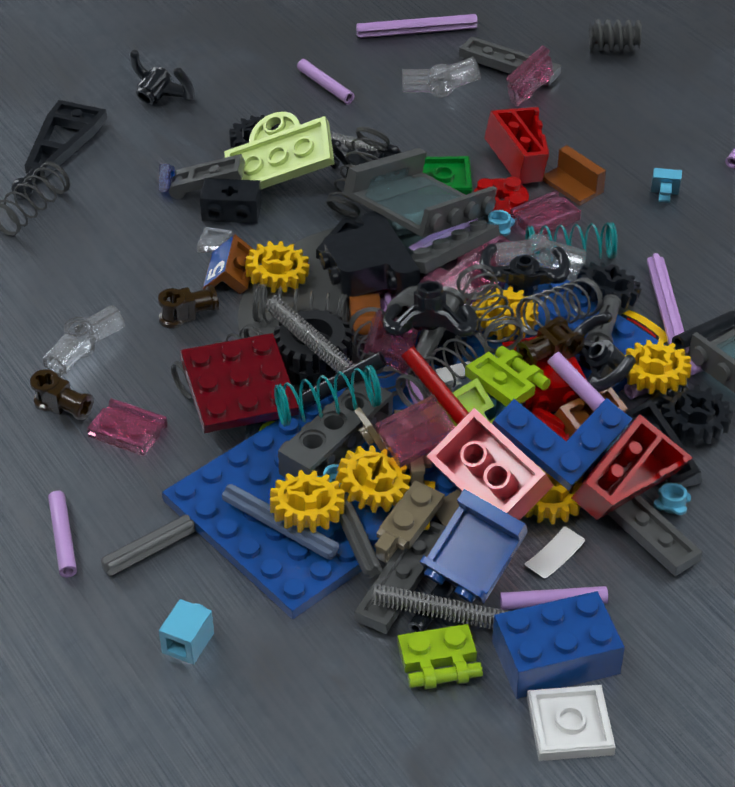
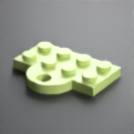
(285, 151)

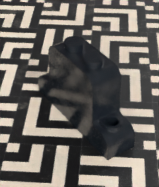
(369, 259)

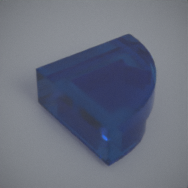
(165, 175)

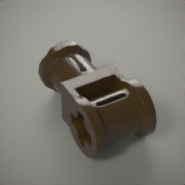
(185, 305)
(551, 340)
(56, 395)

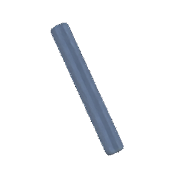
(261, 511)

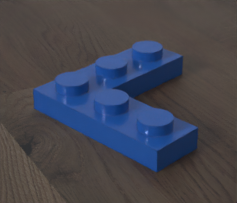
(560, 458)

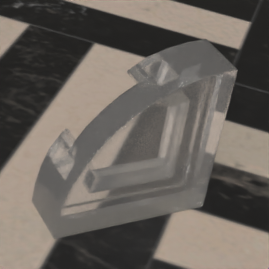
(211, 239)

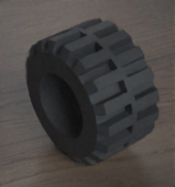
(303, 362)

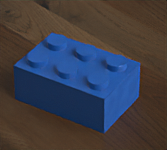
(557, 644)

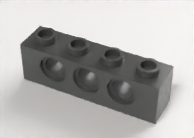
(329, 438)

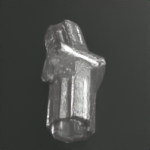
(453, 75)
(509, 250)
(81, 338)

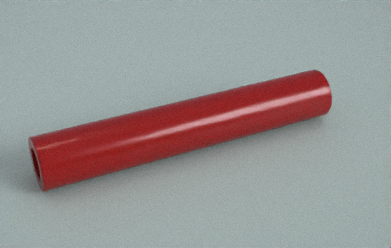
(435, 384)

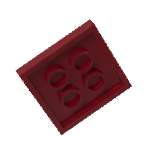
(236, 382)

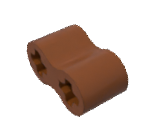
(359, 302)

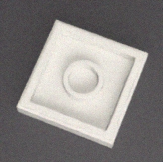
(570, 723)

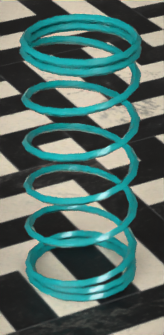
(610, 232)
(283, 406)

